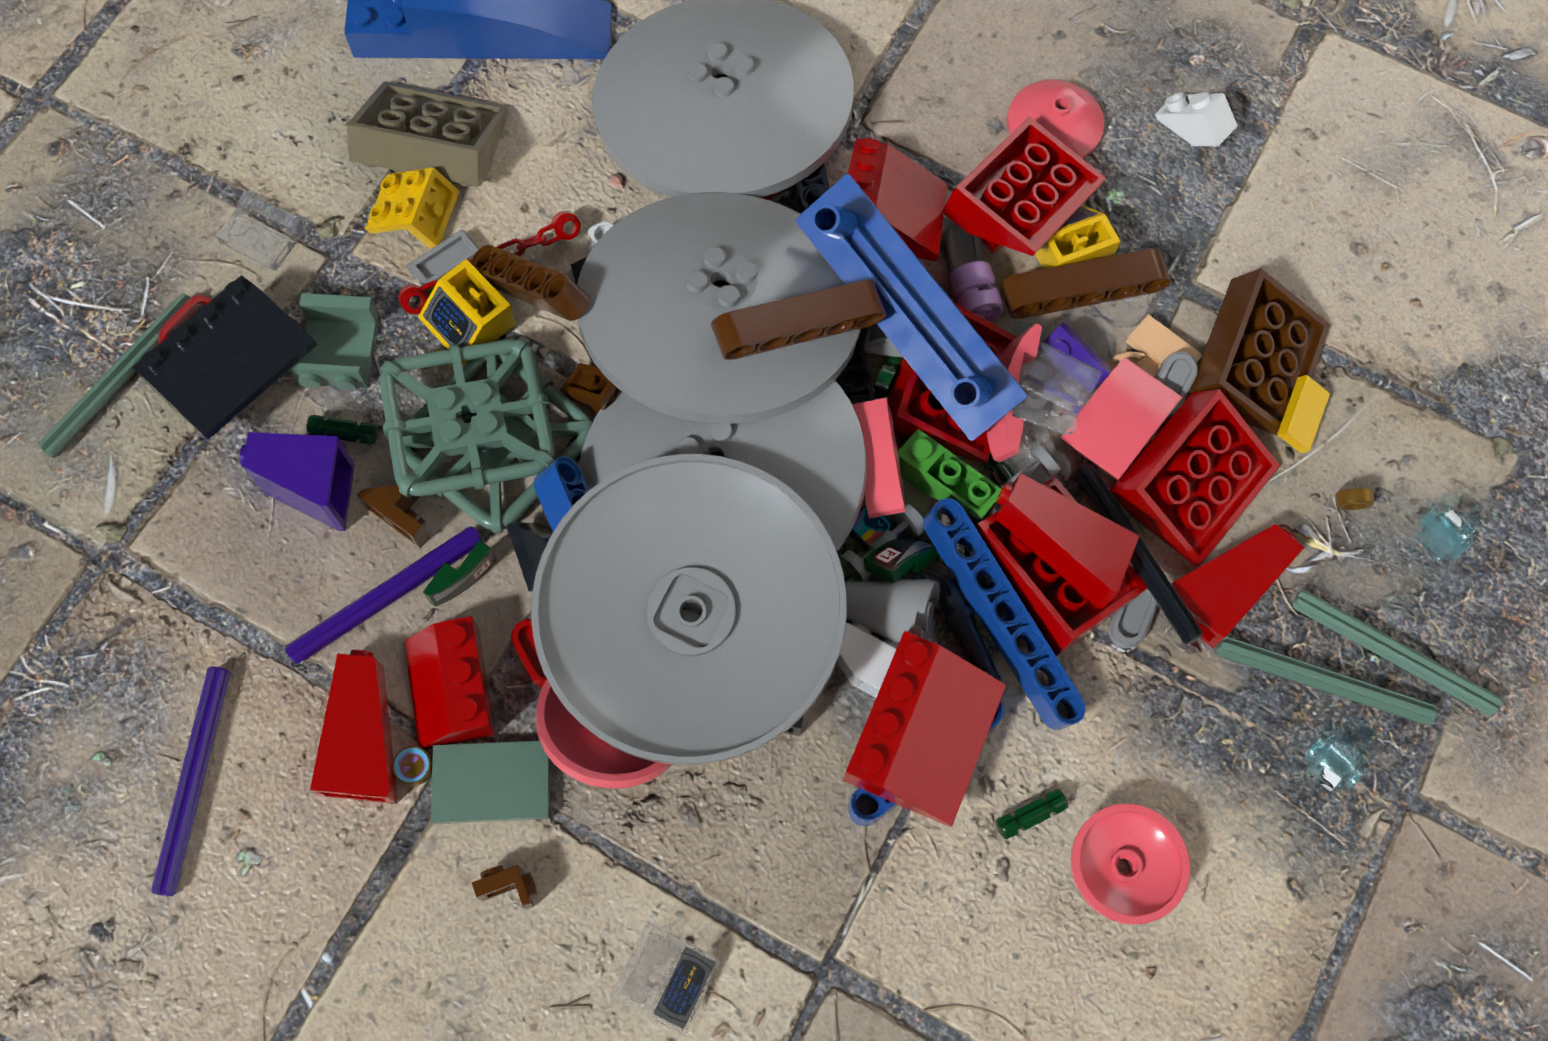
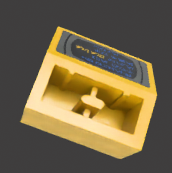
(1081, 238)
(466, 309)

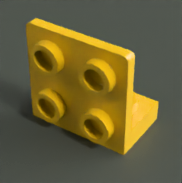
(415, 202)

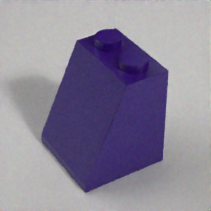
(302, 472)

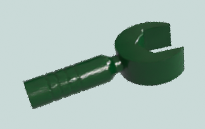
(887, 377)

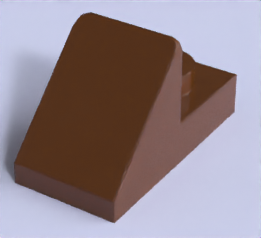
(590, 387)
(395, 511)

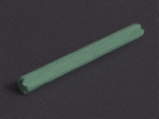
(106, 386)
(1397, 653)
(1327, 681)

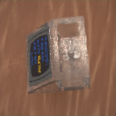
(665, 978)

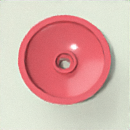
(1076, 126)
(1155, 860)

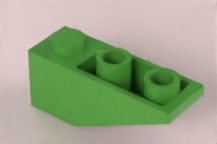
(944, 475)

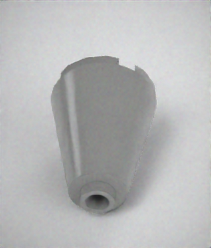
(893, 607)

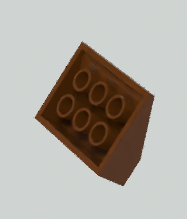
(1260, 348)

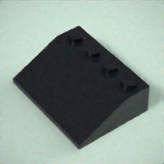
(224, 356)

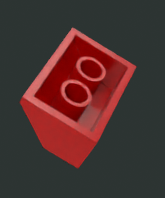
(449, 683)

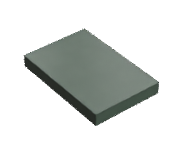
(490, 782)

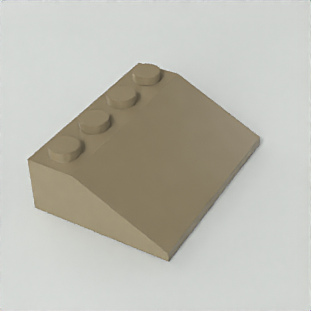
(426, 129)

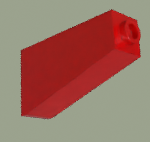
(1069, 537)
(1233, 582)
(356, 734)

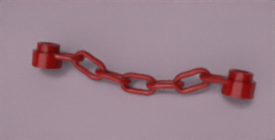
(556, 225)

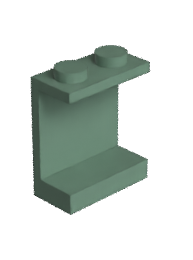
(345, 340)

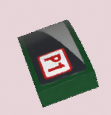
(899, 556)
(452, 582)

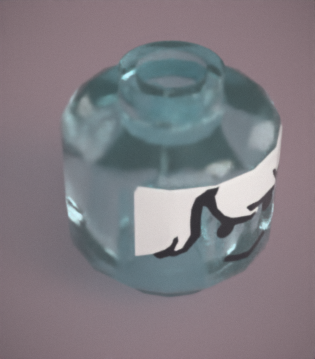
(1446, 534)
(1333, 763)

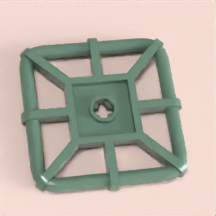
(521, 428)
(454, 436)

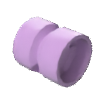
(975, 291)

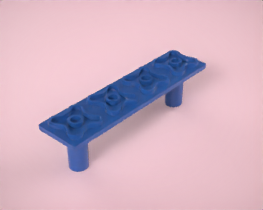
(919, 315)

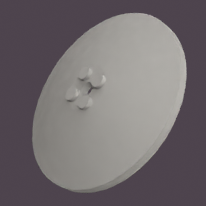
(732, 134)
(658, 301)
(809, 449)
(675, 537)

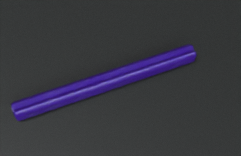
(382, 595)
(190, 782)

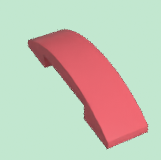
(1006, 434)

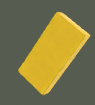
(1303, 414)

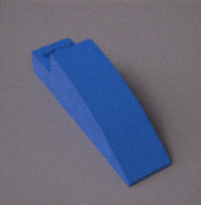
(479, 29)

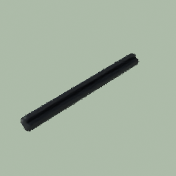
(1142, 559)

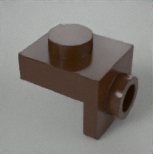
(498, 881)

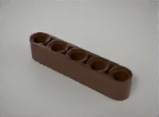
(531, 282)
(1085, 283)
(798, 319)

